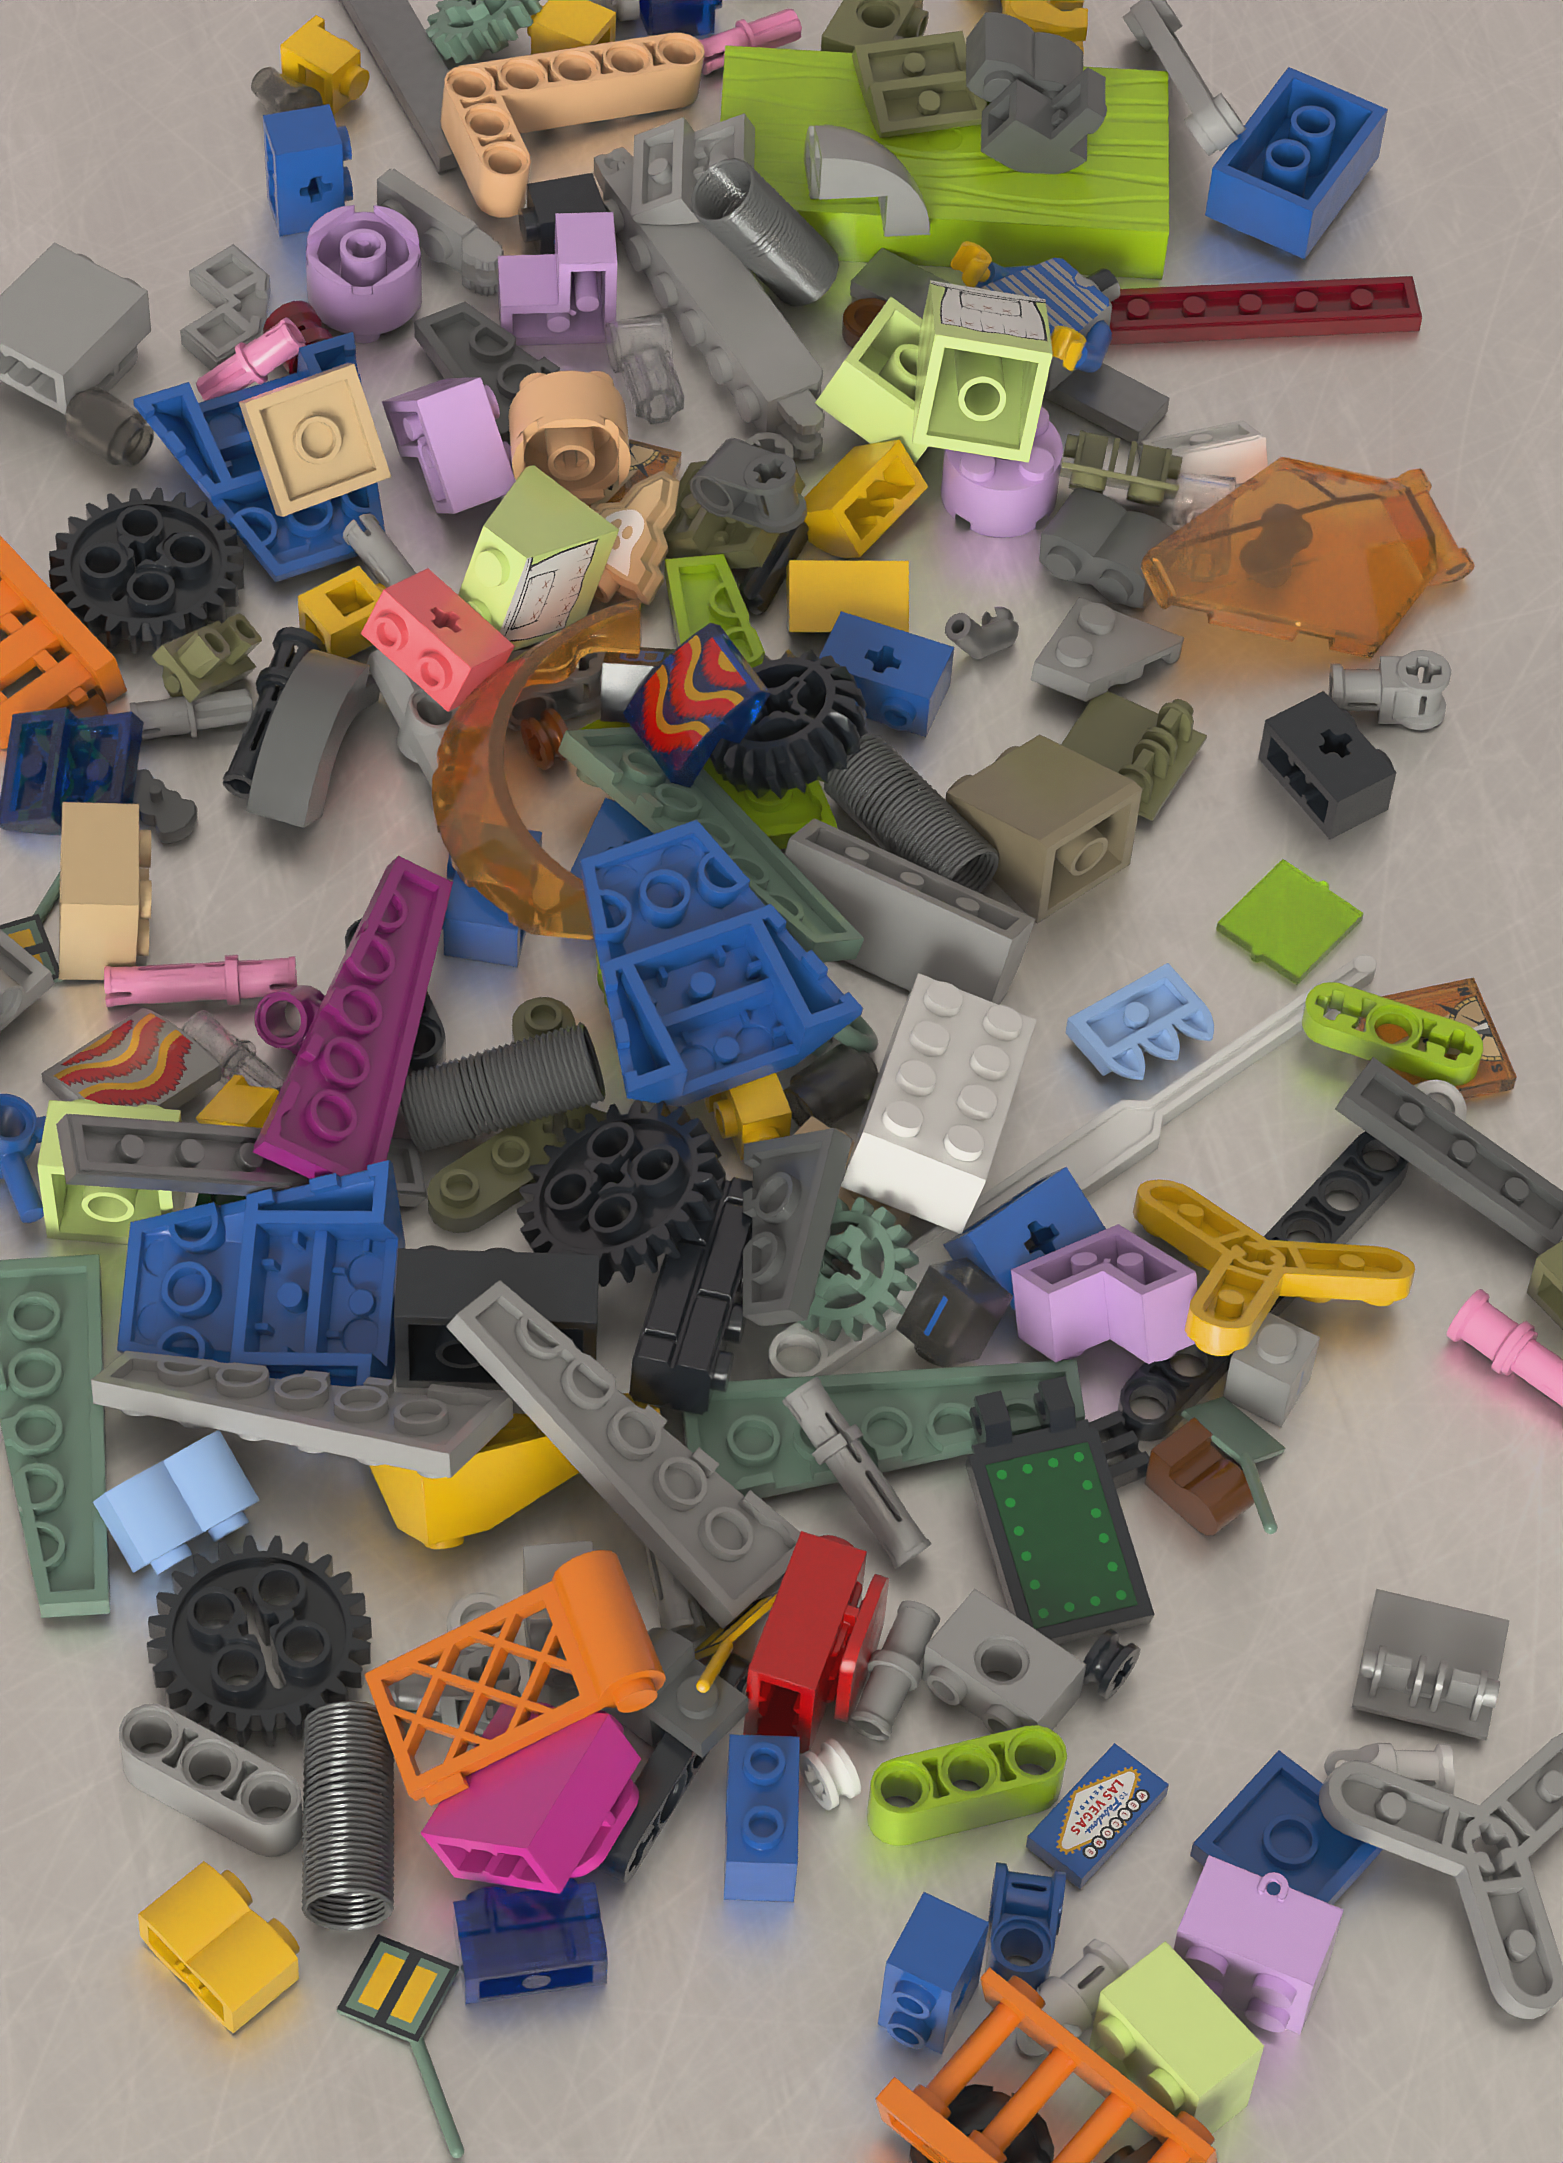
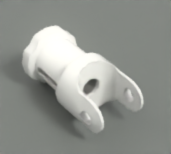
(1427, 1767)
(1076, 1993)

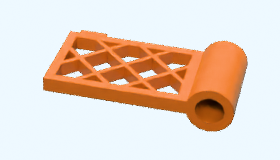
(604, 1653)

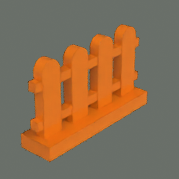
(50, 629)

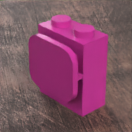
(541, 1809)

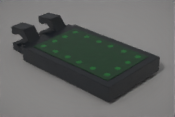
(1055, 1520)

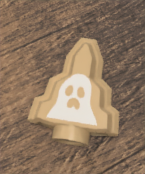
(641, 542)

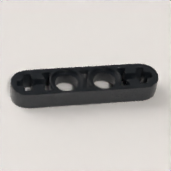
(661, 1788)

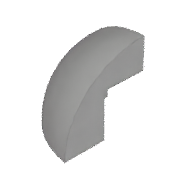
(856, 166)

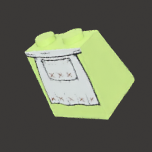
(981, 371)
(537, 560)

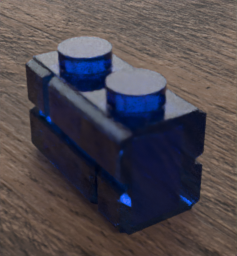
(529, 1941)

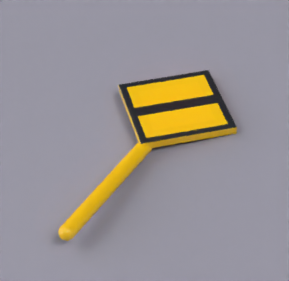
(721, 1640)

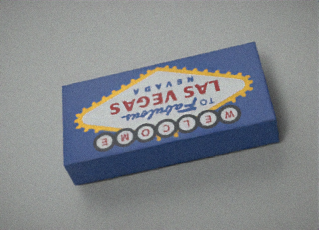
(1097, 1815)

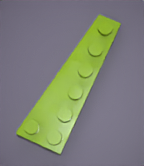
(704, 593)

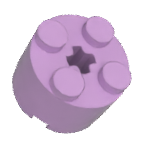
(364, 271)
(1004, 494)

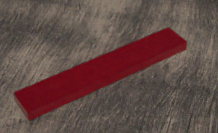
(1265, 310)

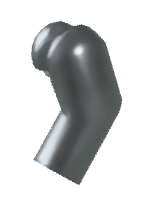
(984, 640)

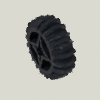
(801, 730)

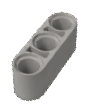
(198, 1752)

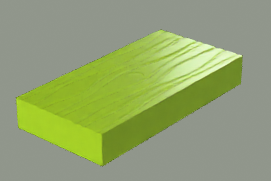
(1093, 217)

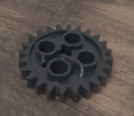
(147, 568)
(624, 1189)
(199, 1659)

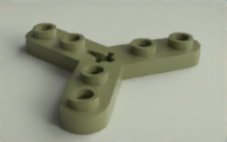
(491, 1174)

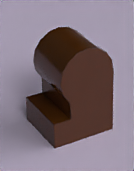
(1198, 1479)

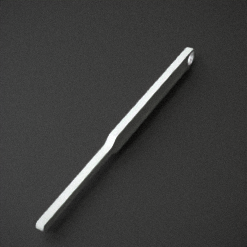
(1091, 1154)

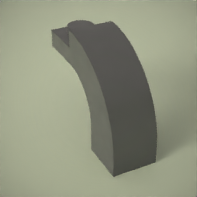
(306, 736)

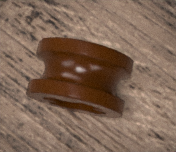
(544, 737)

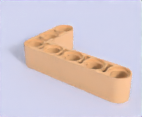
(500, 99)

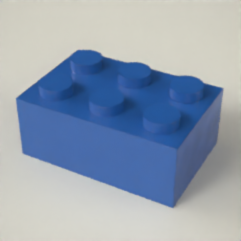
(1296, 162)

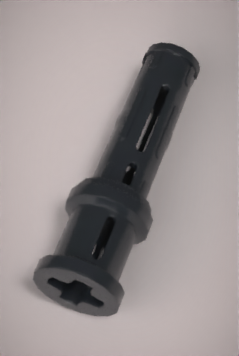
(269, 688)

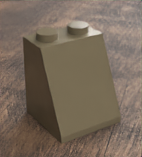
(1053, 821)

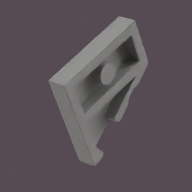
(1101, 649)

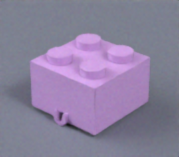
(1256, 1946)

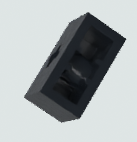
(1327, 764)

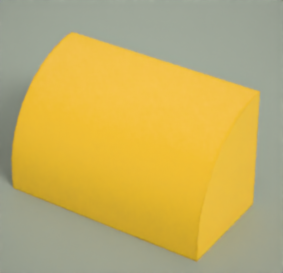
(862, 498)
(861, 588)

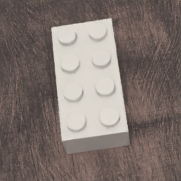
(939, 1103)

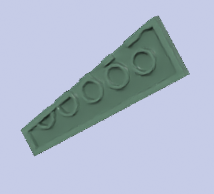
(630, 775)
(902, 1415)
(53, 1428)

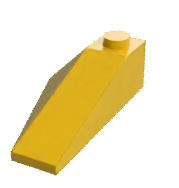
(488, 1489)

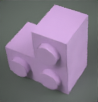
(563, 293)
(455, 439)
(1104, 1291)

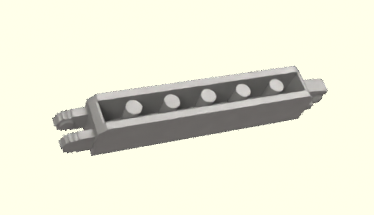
(722, 314)

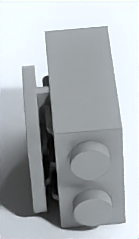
(69, 327)

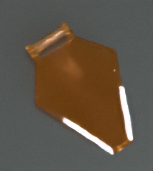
(1310, 555)

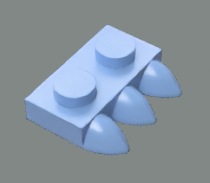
(1139, 1021)

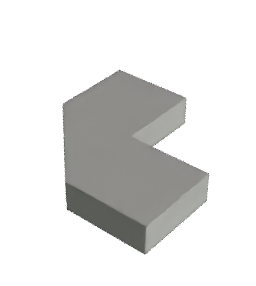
(241, 301)

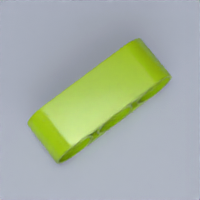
(988, 1762)

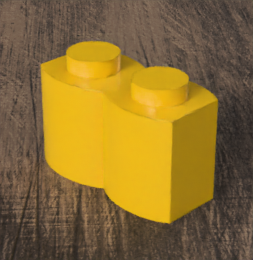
(220, 1945)

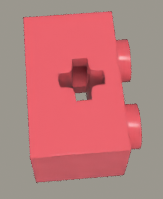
(436, 638)

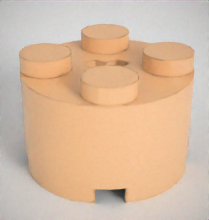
(571, 431)

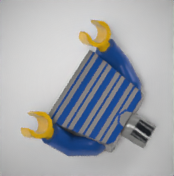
(1075, 305)

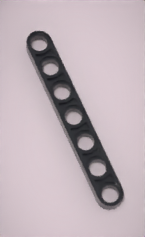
(1310, 1214)

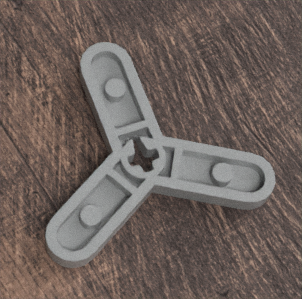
(1440, 1832)

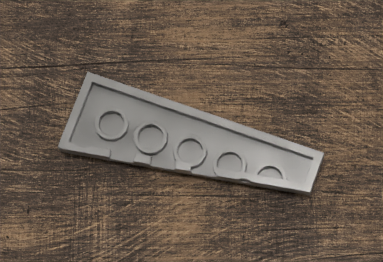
(365, 1422)
(689, 1516)

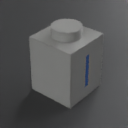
(1272, 1369)

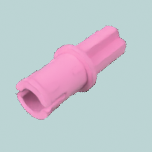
(764, 33)
(252, 361)

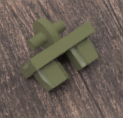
(208, 658)

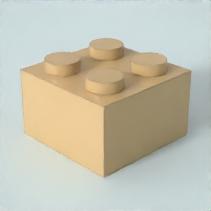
(102, 889)

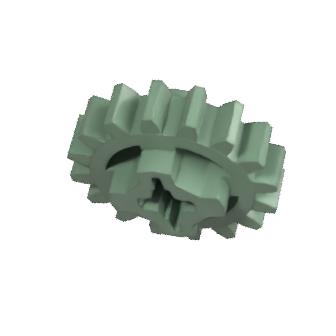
(478, 25)
(865, 1243)

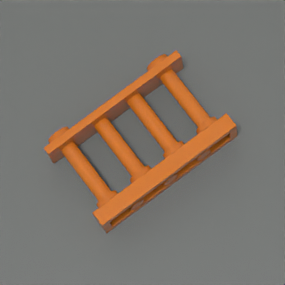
(923, 2113)

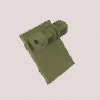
(1146, 488)
(1139, 744)

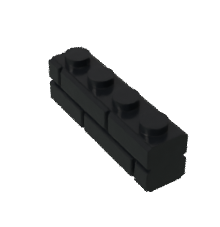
(696, 1312)

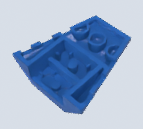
(220, 458)
(701, 971)
(273, 1279)

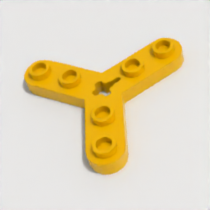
(1254, 1271)

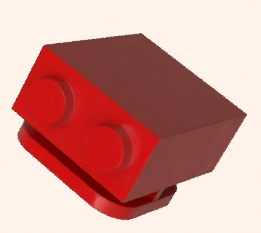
(815, 1641)

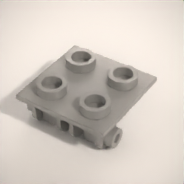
(1431, 1664)

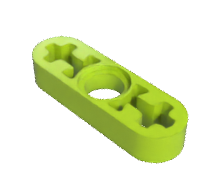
(1378, 1011)

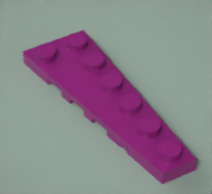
(355, 1059)

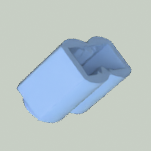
(177, 1502)

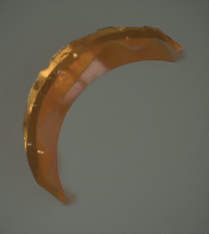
(471, 790)

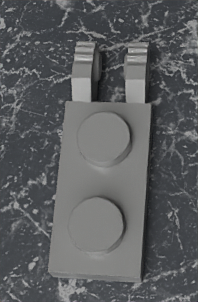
(444, 232)

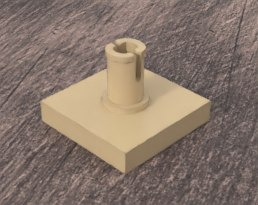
(315, 439)

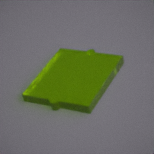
(1289, 921)

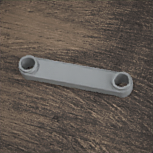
(1212, 118)

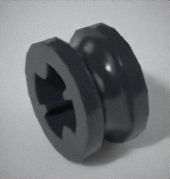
(1109, 1663)

